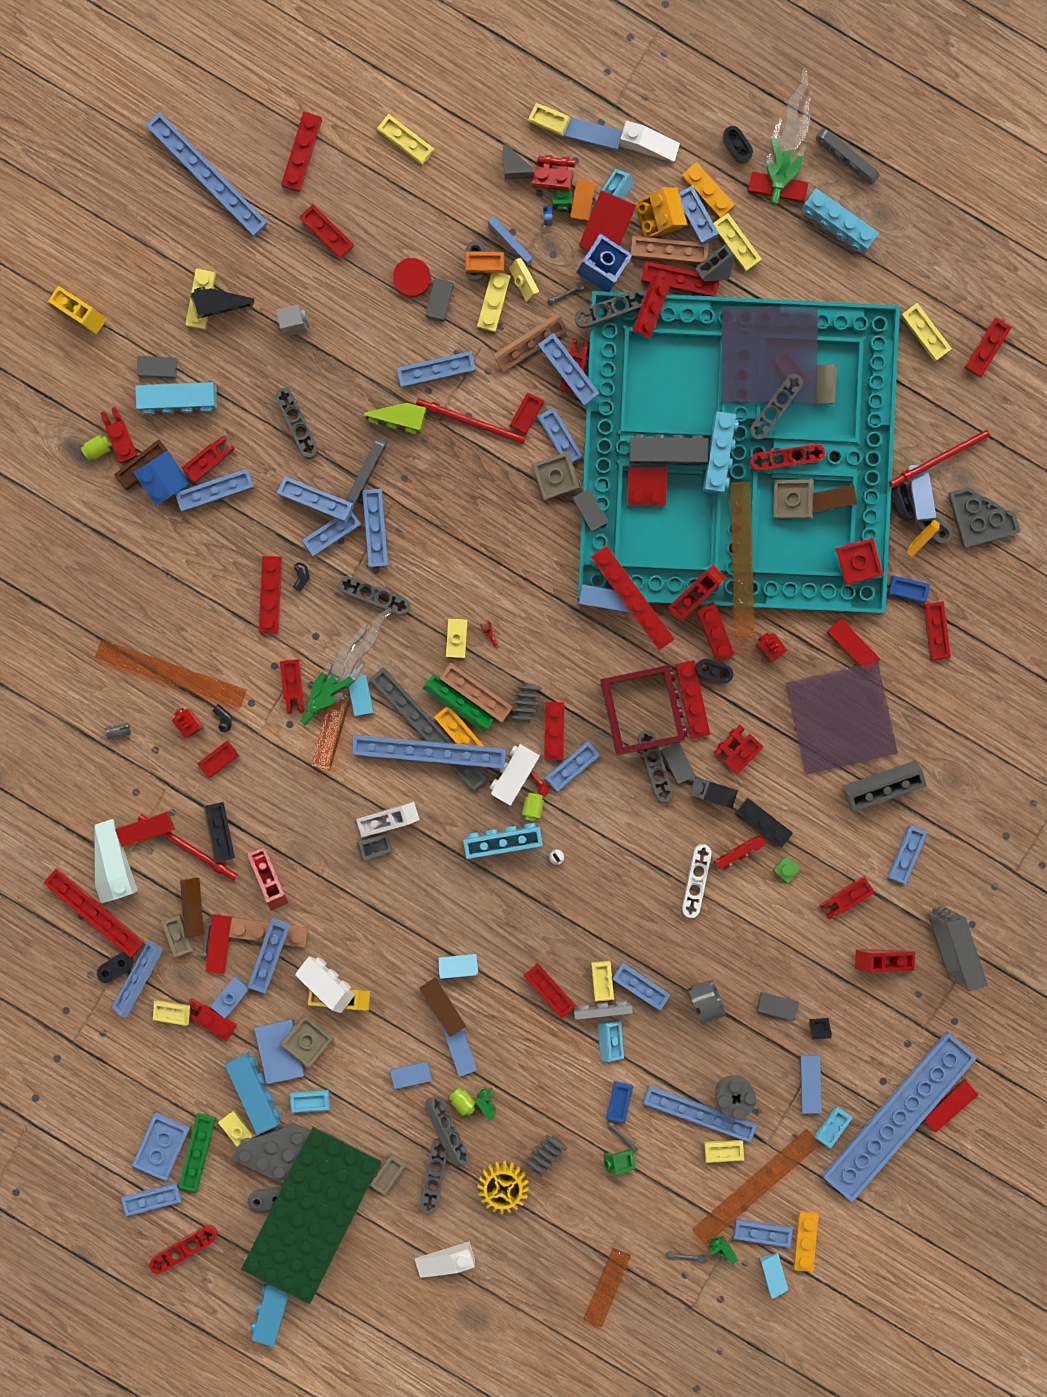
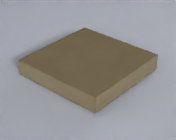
(556, 476)
(793, 499)
(306, 1040)

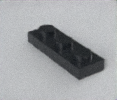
(764, 822)
(219, 832)

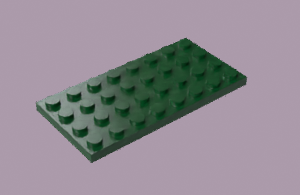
(311, 1215)

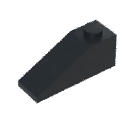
(213, 302)

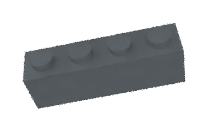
(668, 450)
(884, 786)

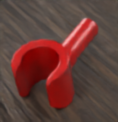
(489, 632)
(543, 788)

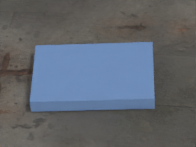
(277, 1061)
(161, 1146)

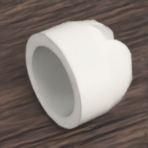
(560, 855)

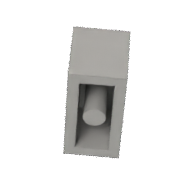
(293, 320)

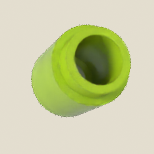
(96, 447)
(533, 806)
(462, 1102)

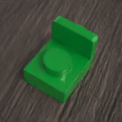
(562, 200)
(486, 1106)
(619, 1162)
(724, 1247)

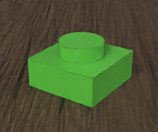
(786, 869)

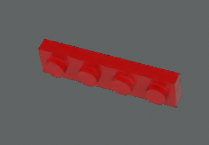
(301, 151)
(680, 279)
(270, 594)
(692, 699)

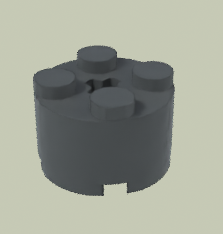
(707, 1001)
(735, 1086)

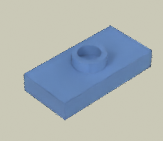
(230, 997)

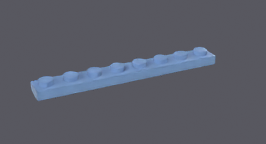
(207, 174)
(429, 751)

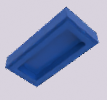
(908, 589)
(619, 1102)

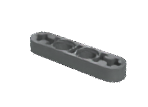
(847, 156)
(611, 311)
(774, 405)
(298, 422)
(366, 471)
(375, 593)
(658, 765)
(447, 1131)
(433, 1175)

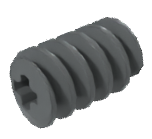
(526, 702)
(546, 1154)

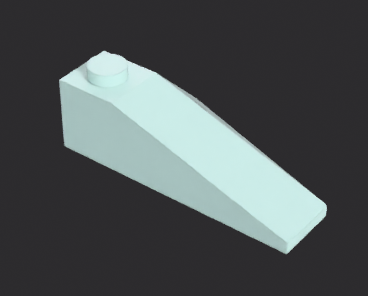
(112, 868)

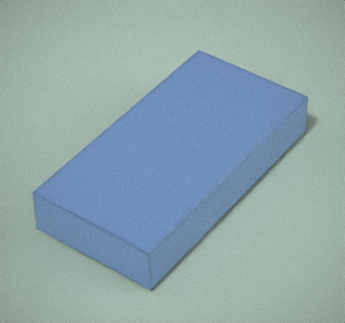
(411, 1074)

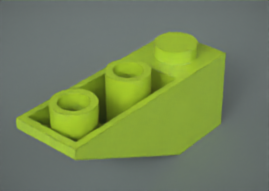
(403, 415)

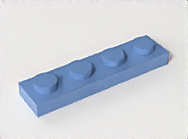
(436, 369)
(569, 369)
(214, 490)
(315, 499)
(375, 527)
(268, 955)
(137, 978)

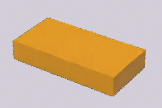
(922, 538)

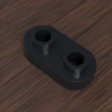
(737, 145)
(903, 502)
(713, 671)
(114, 967)

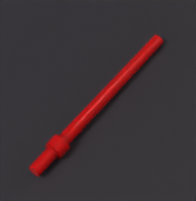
(435, 408)
(908, 474)
(219, 867)

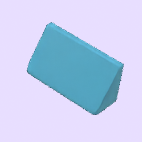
(619, 184)
(458, 966)
(610, 1041)
(774, 1275)

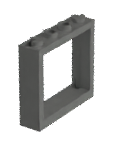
(957, 948)

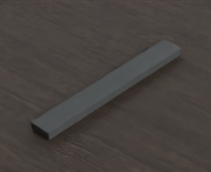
(422, 723)

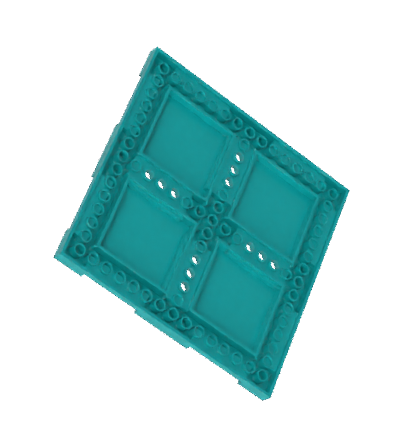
(675, 389)

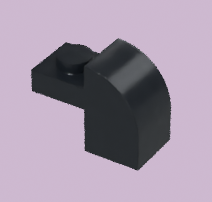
(714, 792)

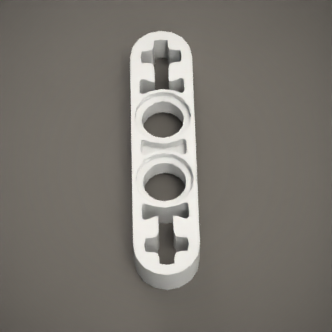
(694, 880)

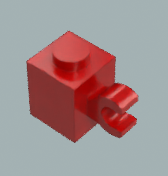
(771, 646)
(187, 722)

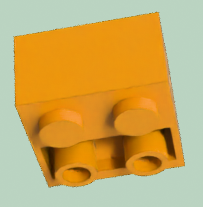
(661, 212)

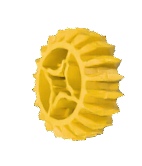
(490, 1197)

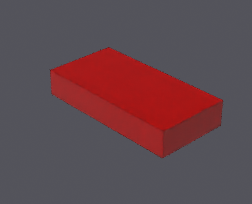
(526, 413)
(218, 759)

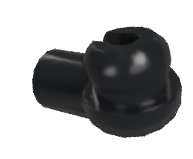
(303, 575)
(225, 718)

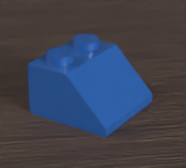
(604, 263)
(161, 478)

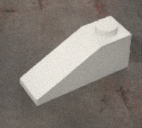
(648, 142)
(388, 819)
(446, 1261)

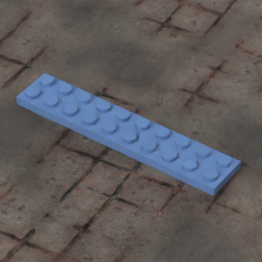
(899, 1116)

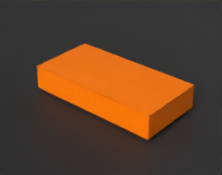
(582, 200)
(484, 262)

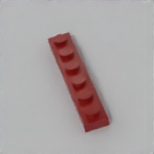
(632, 598)
(94, 912)

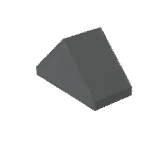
(515, 166)
(718, 265)
(374, 846)

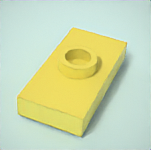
(549, 119)
(523, 279)
(456, 638)
(602, 981)
(171, 1012)
(235, 1127)
(724, 1151)

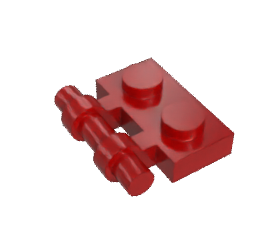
(554, 179)
(743, 753)

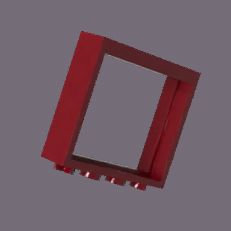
(613, 722)

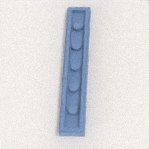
(699, 1113)

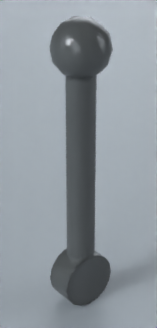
(580, 287)
(204, 953)
(611, 1125)
(701, 1257)

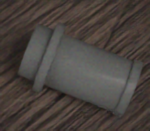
(117, 731)

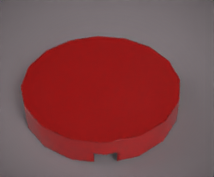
(411, 277)

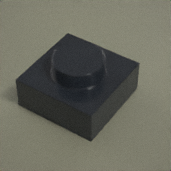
(820, 1028)

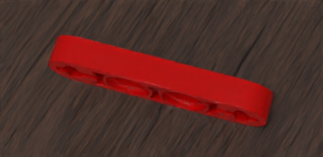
(787, 457)
(181, 1246)

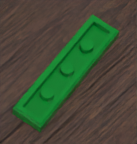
(458, 703)
(197, 1152)

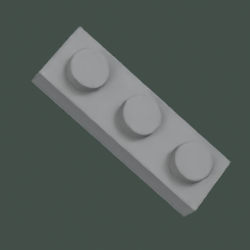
(603, 1009)

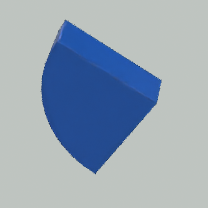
(547, 215)

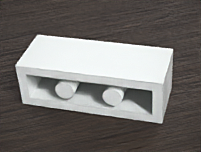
(514, 774)
(325, 984)

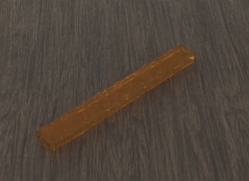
(742, 559)
(171, 673)
(756, 1186)

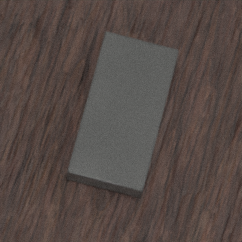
(439, 299)
(157, 366)
(590, 510)
(678, 763)
(777, 1006)

